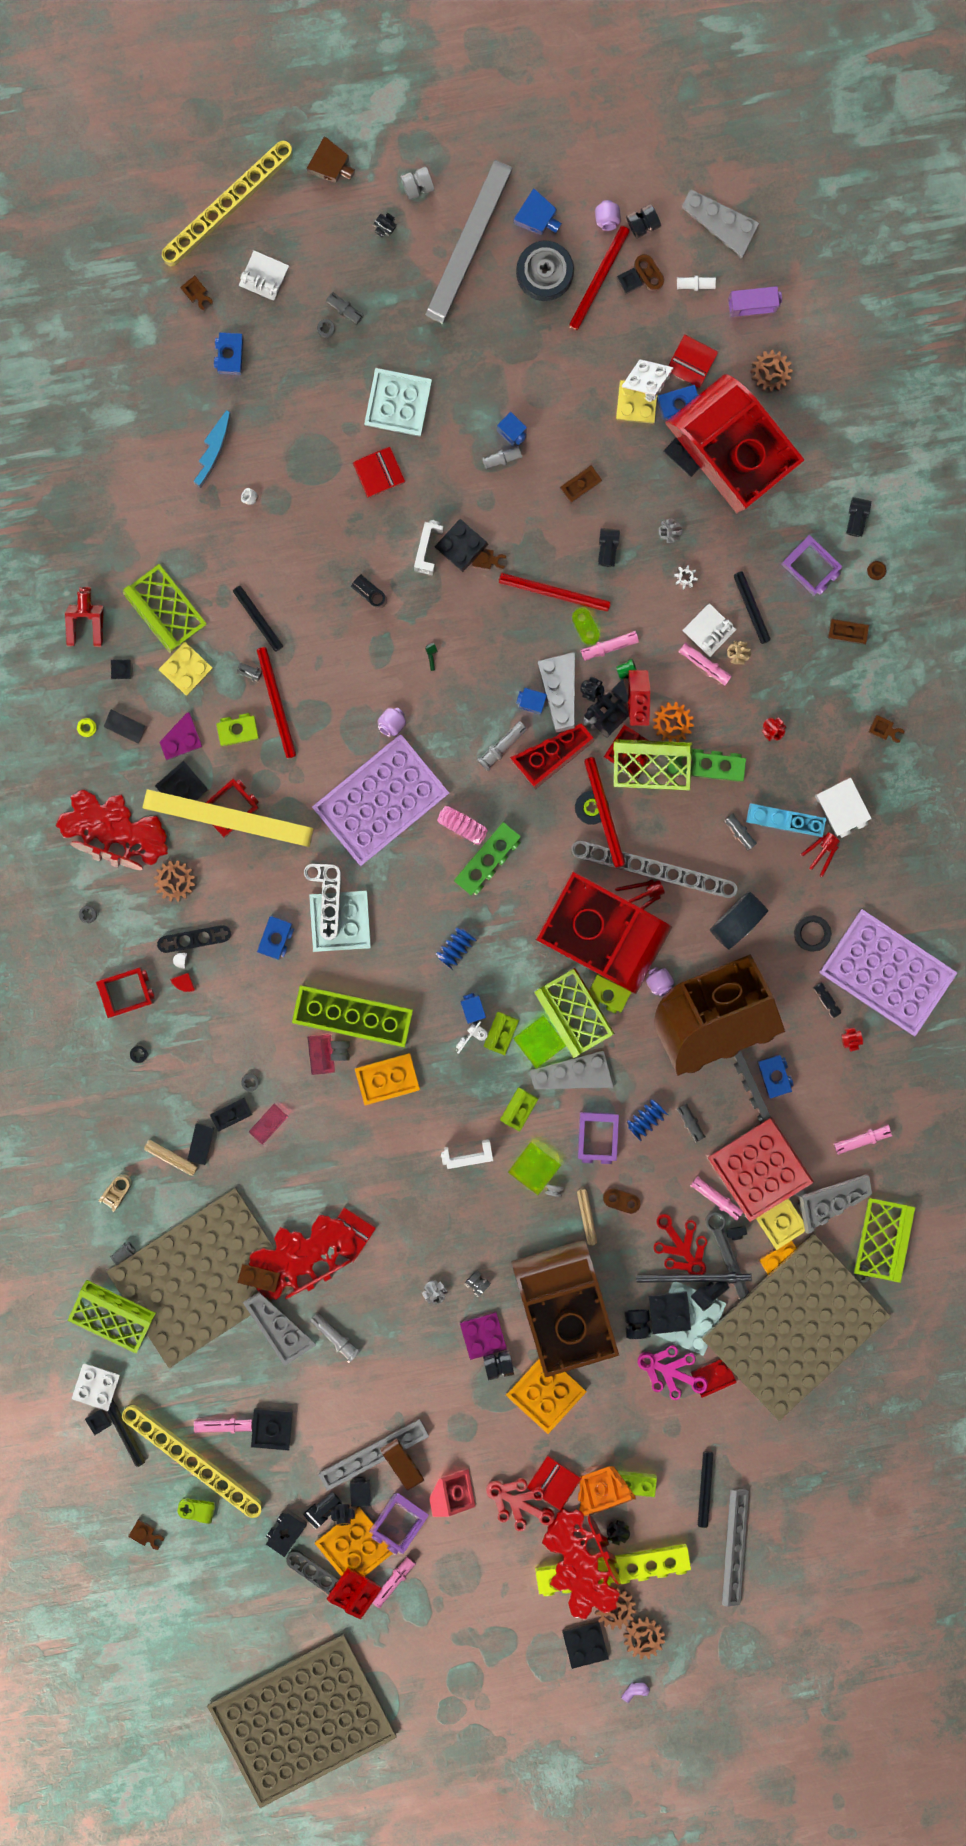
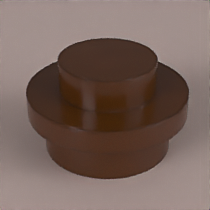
(876, 570)

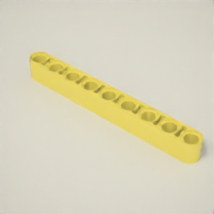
(229, 194)
(228, 818)
(196, 1470)

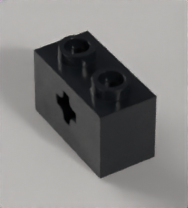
(295, 1526)

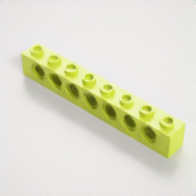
(640, 1558)

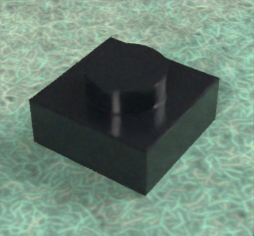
(629, 281)
(121, 669)
(736, 1233)
(98, 1421)

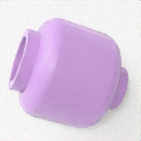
(607, 215)
(391, 721)
(660, 981)

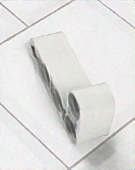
(327, 902)

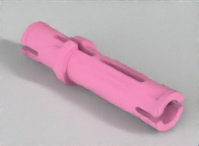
(603, 648)
(704, 663)
(863, 1139)
(718, 1199)
(223, 1426)
(399, 1574)

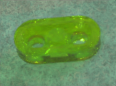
(585, 626)

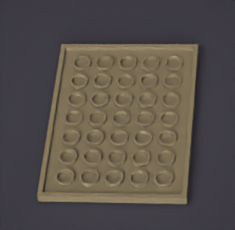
(194, 1276)
(796, 1327)
(301, 1721)

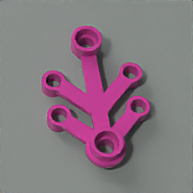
(669, 1371)

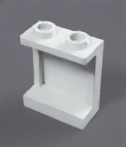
(420, 564)
(844, 808)
(465, 1160)

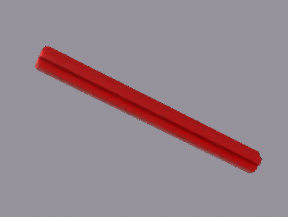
(599, 277)
(554, 592)
(276, 702)
(604, 812)

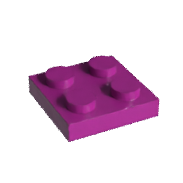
(483, 1335)

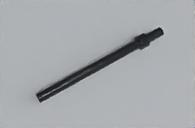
(731, 1278)

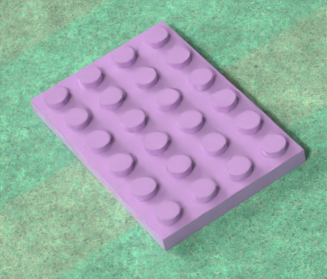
(380, 800)
(888, 972)

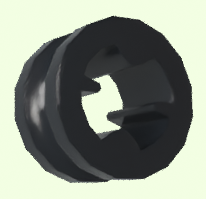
(141, 1059)

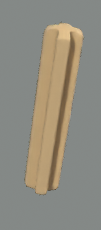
(170, 1157)
(587, 1217)

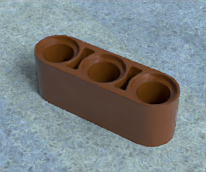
(402, 1464)

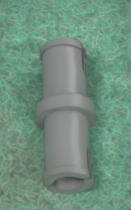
(502, 457)

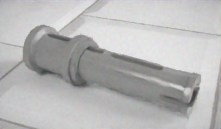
(495, 752)
(342, 1343)

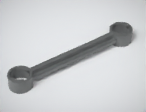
(727, 1253)

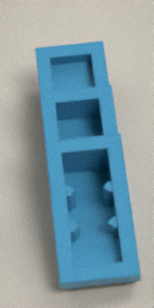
(215, 441)

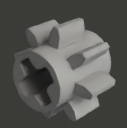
(670, 530)
(434, 1292)

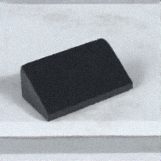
(620, 693)
(124, 726)
(200, 1144)

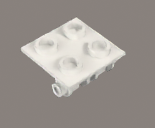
(263, 275)
(648, 378)
(709, 629)
(475, 1030)
(95, 1387)

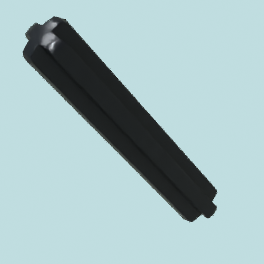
(752, 608)
(257, 618)
(125, 1435)
(705, 1489)

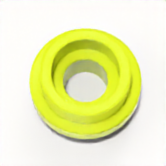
(80, 727)

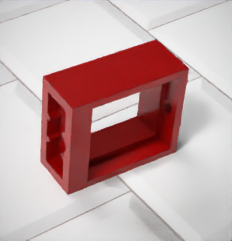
(639, 698)
(240, 787)
(106, 998)

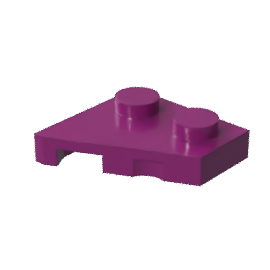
(181, 738)

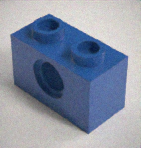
(231, 365)
(667, 400)
(512, 429)
(531, 701)
(266, 945)
(472, 1008)
(767, 1067)

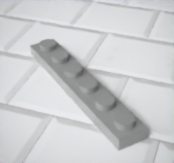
(371, 1455)
(735, 1547)

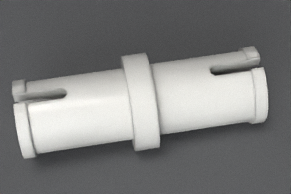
(696, 283)

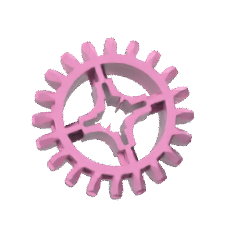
(462, 825)

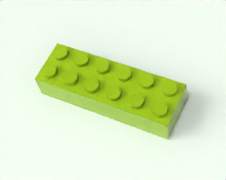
(352, 1016)

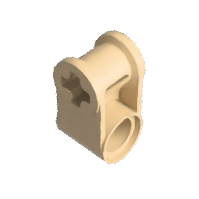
(114, 1195)

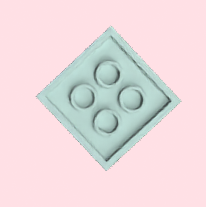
(398, 402)
(353, 922)
(700, 1321)

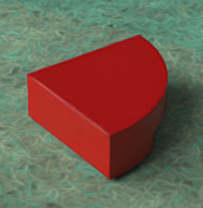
(183, 983)

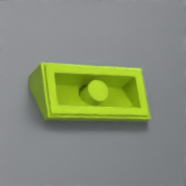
(501, 1033)
(519, 1109)

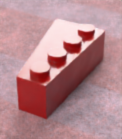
(551, 755)

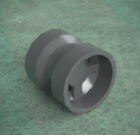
(340, 1050)
(477, 1283)

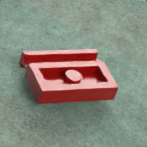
(717, 1375)

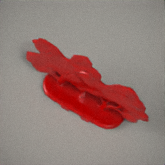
(112, 825)
(298, 1255)
(579, 1568)

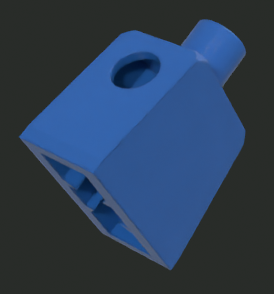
(537, 214)

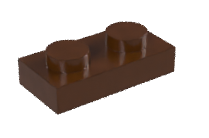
(581, 484)
(848, 631)
(258, 1278)

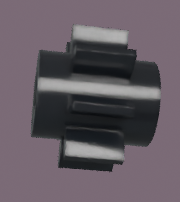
(384, 225)
(592, 689)
(342, 1514)
(618, 1532)

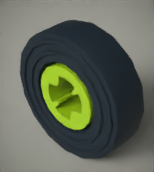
(581, 810)

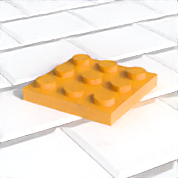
(545, 1398)
(352, 1546)

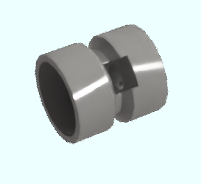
(417, 183)

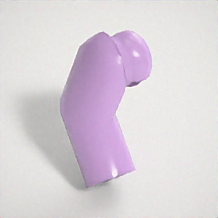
(635, 1689)

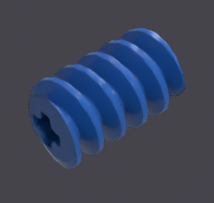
(455, 947)
(646, 1119)

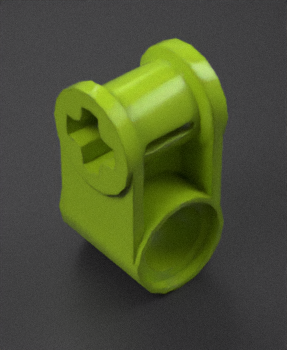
(198, 1510)

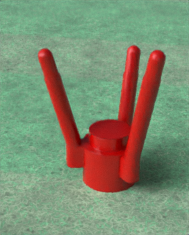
(829, 843)
(653, 890)

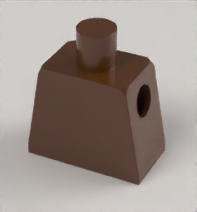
(330, 162)

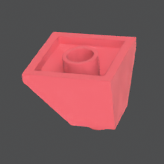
(452, 1495)

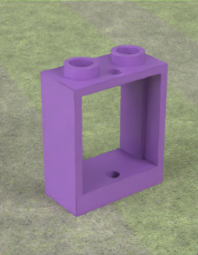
(754, 301)
(821, 587)
(600, 1117)
(410, 1508)

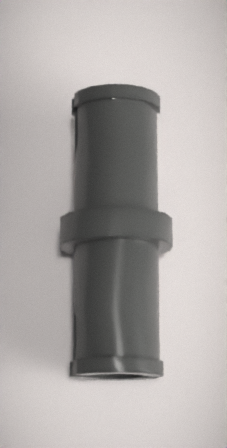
(344, 308)
(740, 832)
(691, 1123)

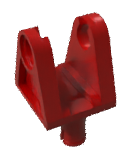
(84, 609)

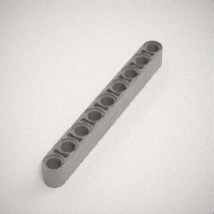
(469, 241)
(663, 870)

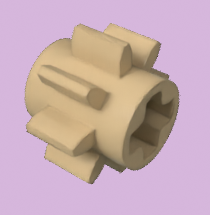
(739, 652)

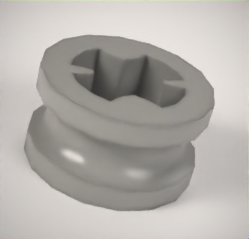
(554, 1190)

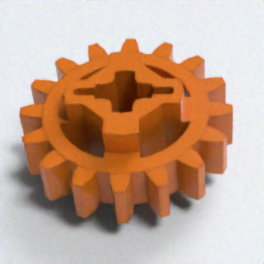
(681, 727)

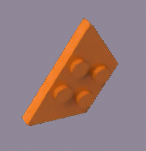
(603, 1491)

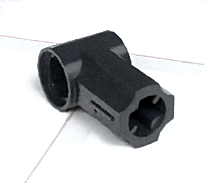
(858, 511)
(608, 544)
(368, 591)
(707, 1295)
(319, 1513)

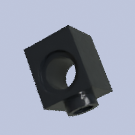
(360, 1492)

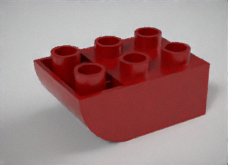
(734, 442)
(604, 932)

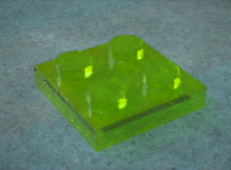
(539, 1041)
(534, 1168)

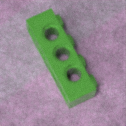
(735, 773)
(502, 833)

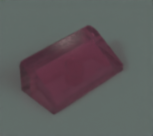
(320, 1054)
(268, 1124)

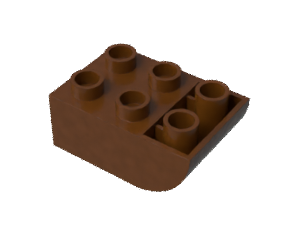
(717, 1015)
(565, 1308)

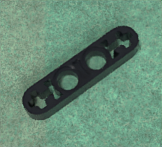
(194, 941)

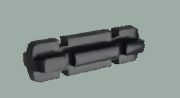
(827, 1000)

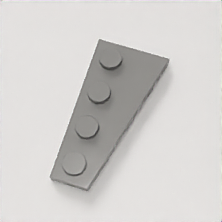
(721, 221)
(559, 685)
(579, 1072)
(830, 1201)
(279, 1331)

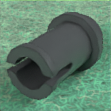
(250, 672)
(124, 1252)

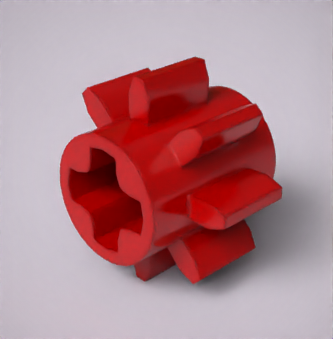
(774, 729)
(852, 1039)

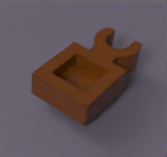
(195, 291)
(486, 559)
(883, 728)
(143, 1533)

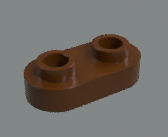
(649, 273)
(621, 1201)

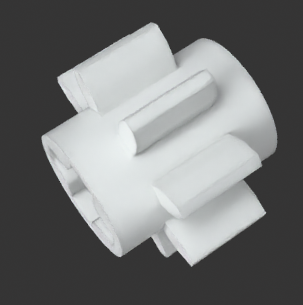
(686, 571)

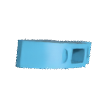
(786, 820)

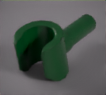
(431, 649)

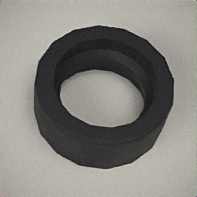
(798, 936)

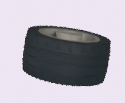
(547, 256)
(739, 920)

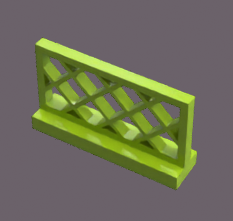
(152, 620)
(652, 748)
(563, 1024)
(901, 1240)
(116, 1306)

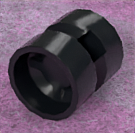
(643, 221)
(637, 1316)
(498, 1365)

